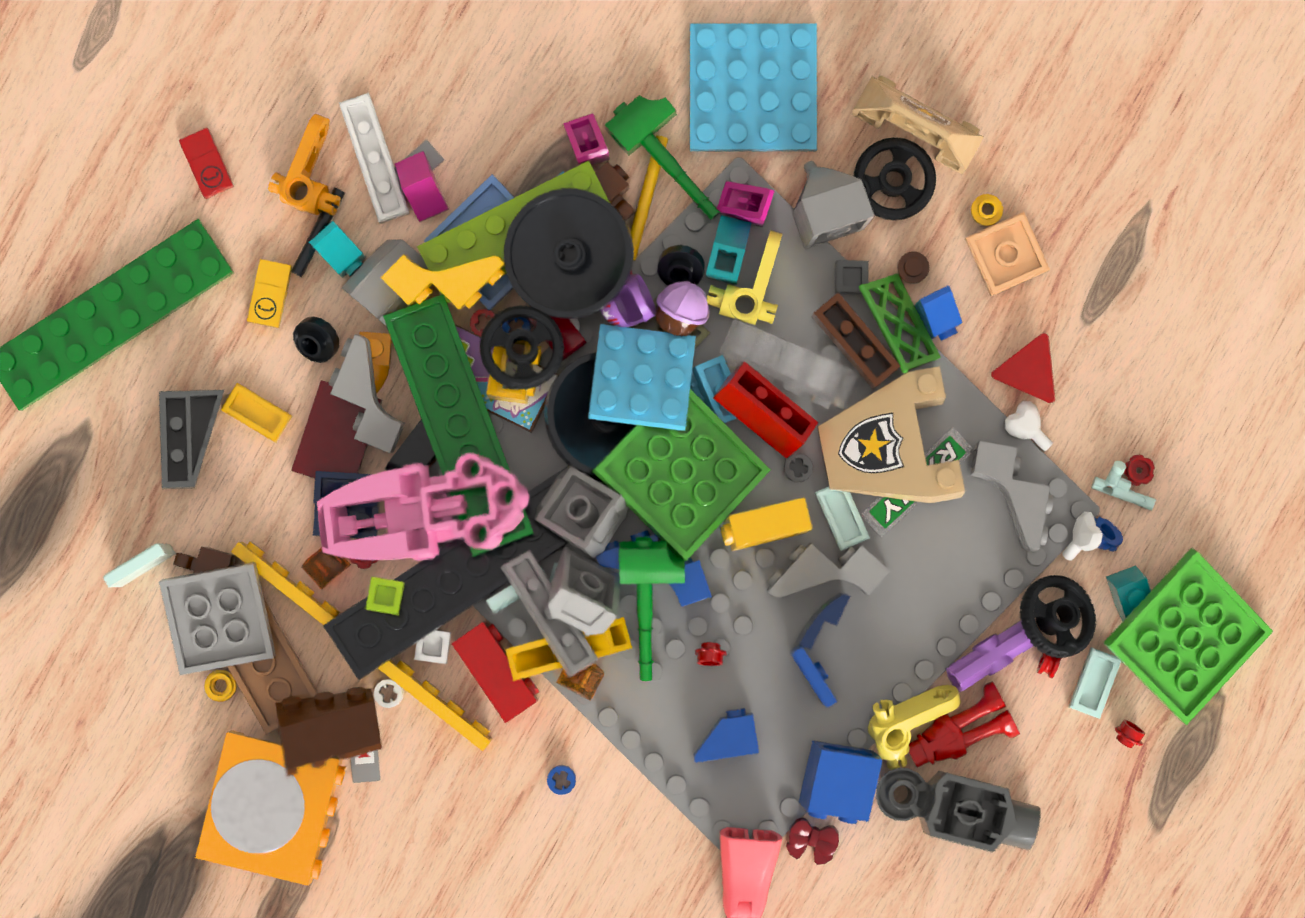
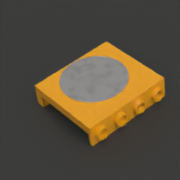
(263, 817)

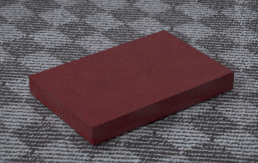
(329, 437)

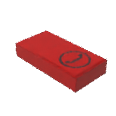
(206, 163)

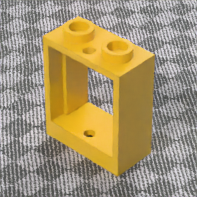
(766, 524)

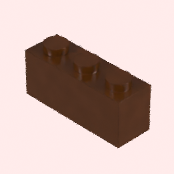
(855, 340)

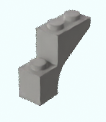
(357, 385)
(1025, 500)
(813, 568)

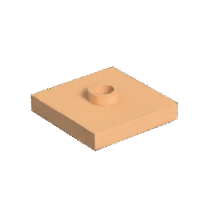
(1007, 254)

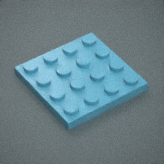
(753, 87)

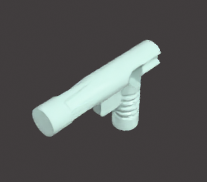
(1121, 487)

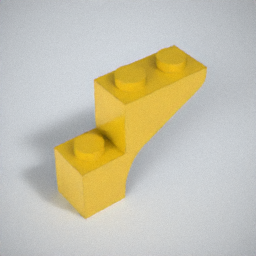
(458, 283)
(538, 657)

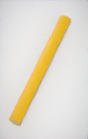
(645, 200)

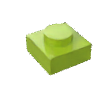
(385, 595)

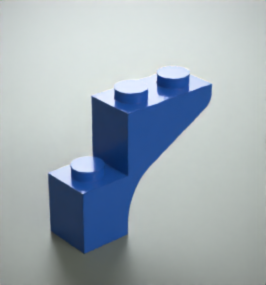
(695, 583)

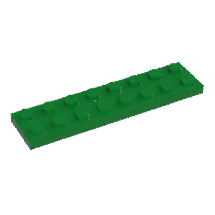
(111, 314)
(449, 400)

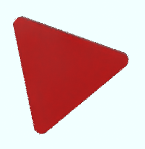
(1030, 370)

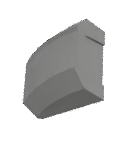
(368, 286)
(581, 511)
(584, 593)

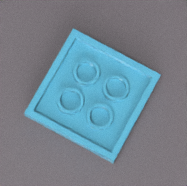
(642, 377)

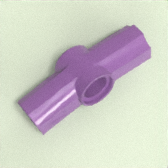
(988, 657)

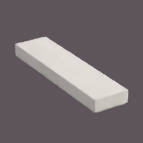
(374, 158)

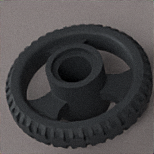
(914, 198)
(545, 330)
(1048, 622)

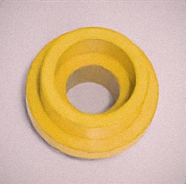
(980, 217)
(210, 685)

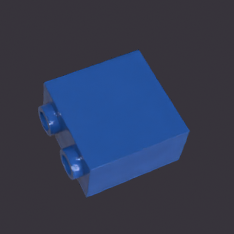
(840, 782)

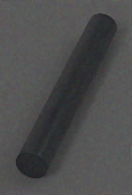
(308, 250)

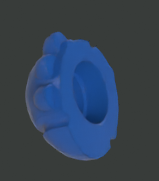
(1111, 535)

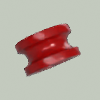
(474, 320)
(1049, 665)

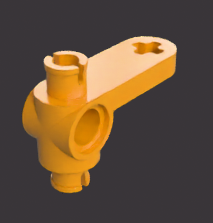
(318, 194)

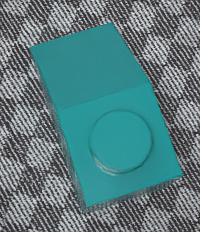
(338, 250)

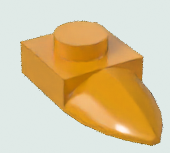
(381, 356)

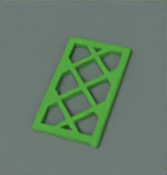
(904, 304)

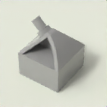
(830, 206)

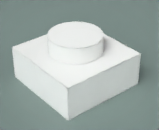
(434, 647)

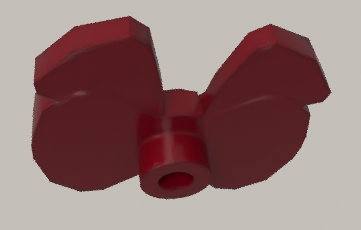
(823, 840)

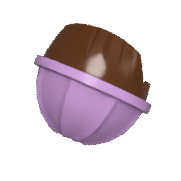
(682, 308)

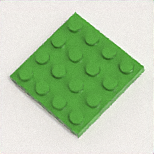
(682, 479)
(1188, 636)

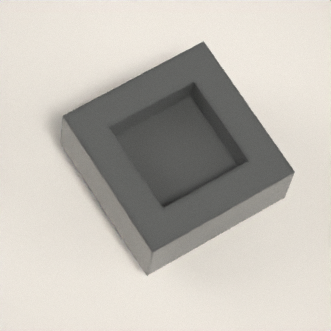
(850, 275)

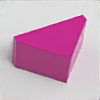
(586, 140)
(421, 186)
(745, 202)

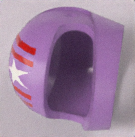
(631, 305)

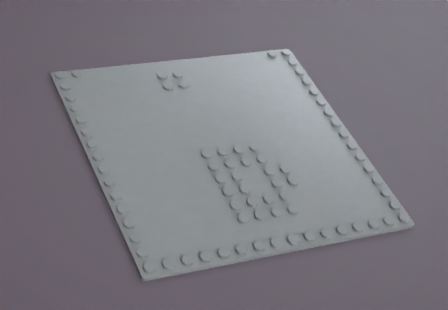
(947, 562)

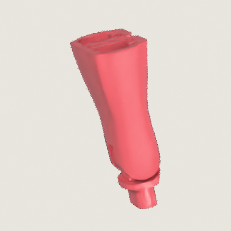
(747, 870)

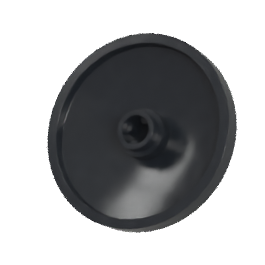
(568, 253)
(573, 436)

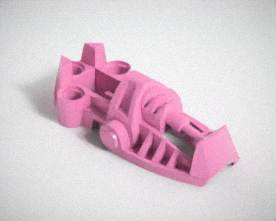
(419, 511)

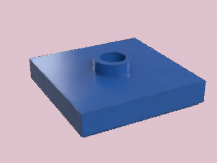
(814, 674)

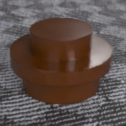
(913, 267)

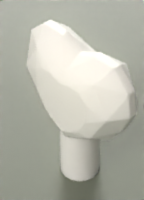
(1027, 425)
(1085, 536)

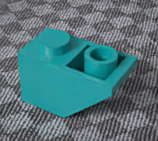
(728, 250)
(1128, 589)

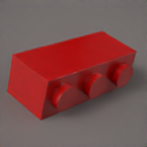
(765, 410)
(490, 667)

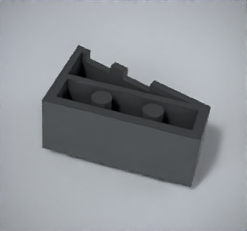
(185, 434)

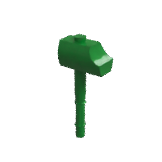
(636, 126)
(644, 564)

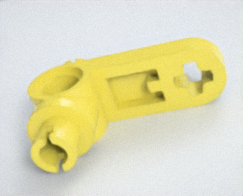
(727, 298)
(892, 723)

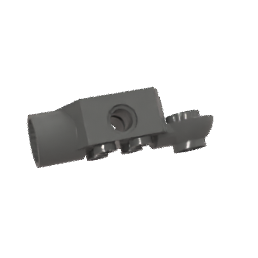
(960, 809)

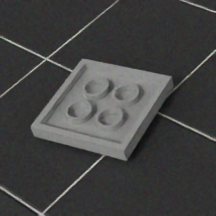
(217, 618)

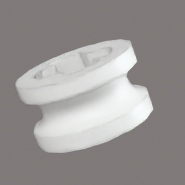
(379, 697)

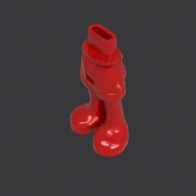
(947, 740)

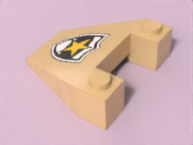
(884, 102)
(880, 448)

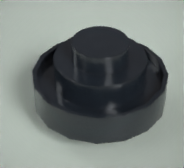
(680, 264)
(316, 339)

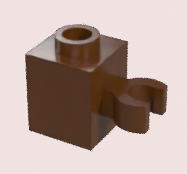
(614, 185)
(207, 560)

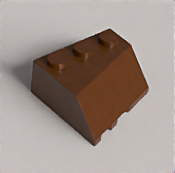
(327, 727)

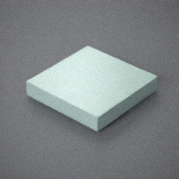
(139, 565)

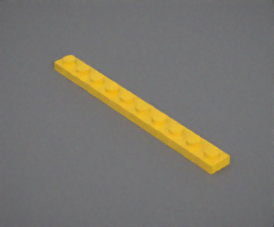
(398, 672)

